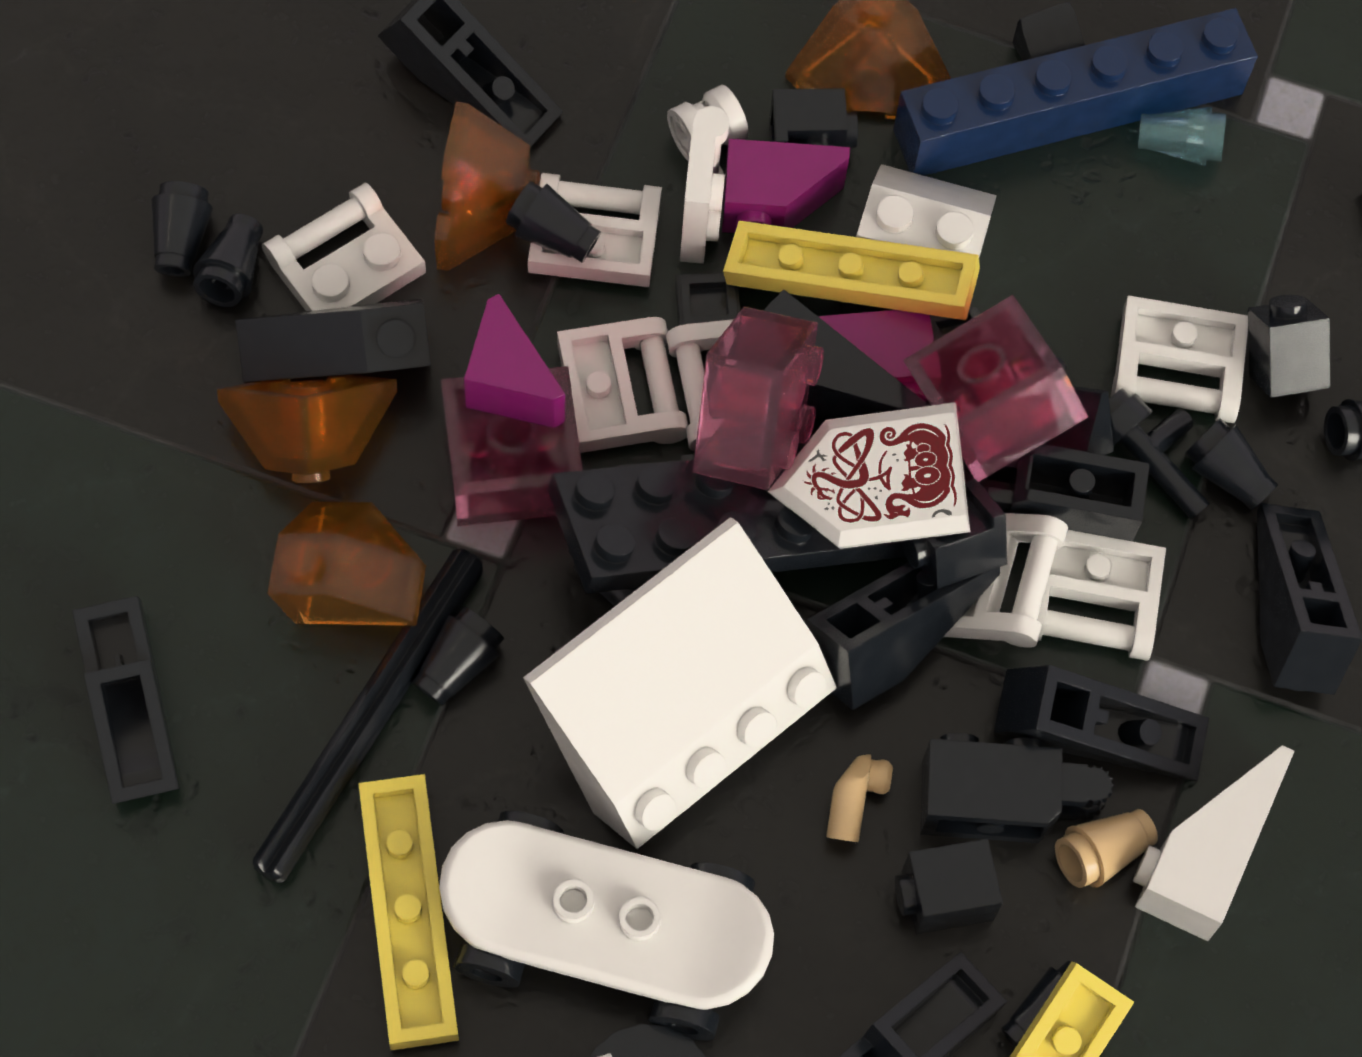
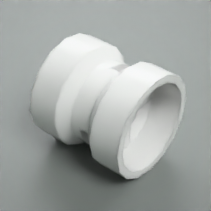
(681, 117)

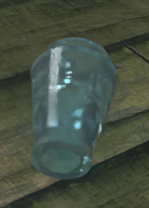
(1184, 134)

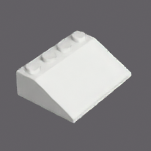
(680, 684)

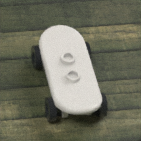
(606, 918)

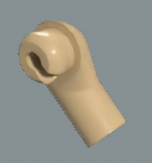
(850, 795)

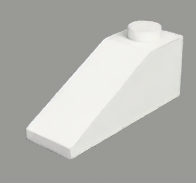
(1206, 855)

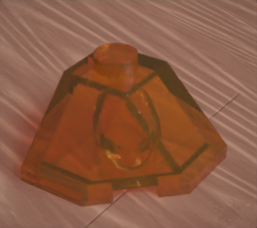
(870, 52)
(482, 179)
(308, 423)
(345, 568)

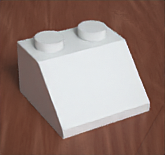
(925, 212)

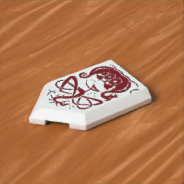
(880, 477)

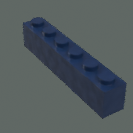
(1073, 92)

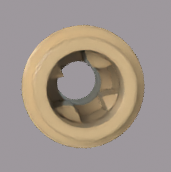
(1103, 847)

